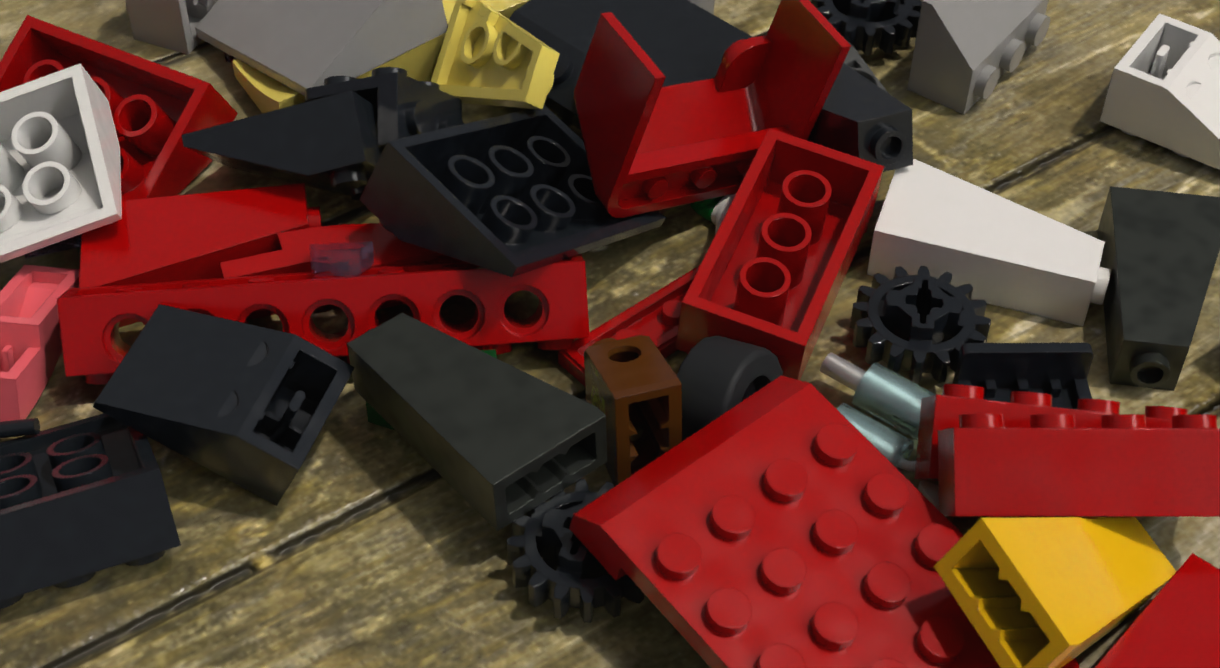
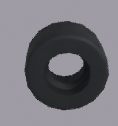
(720, 376)

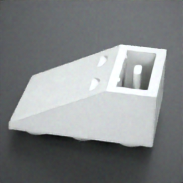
(1170, 90)

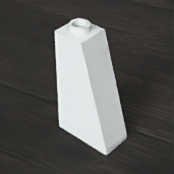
(987, 242)

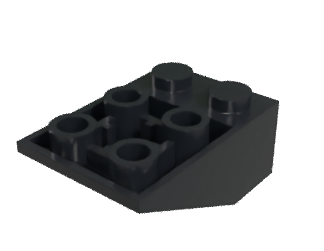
(227, 395)

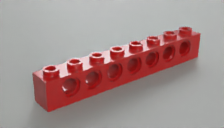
(92, 314)

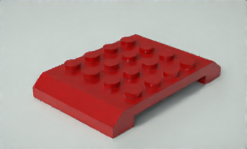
(787, 544)

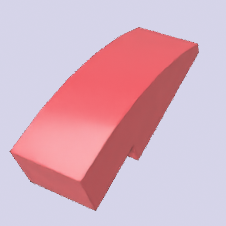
(30, 335)

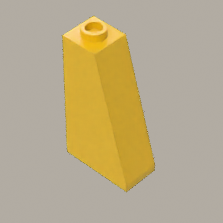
(1051, 583)

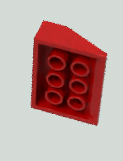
(146, 100)

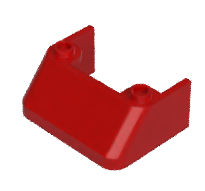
(698, 138)

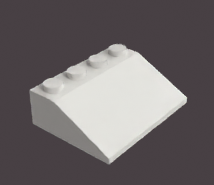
(56, 162)

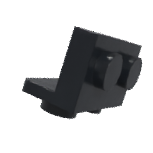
(1027, 367)

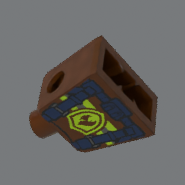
(635, 385)

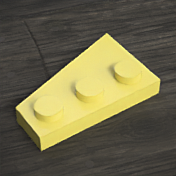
(493, 60)

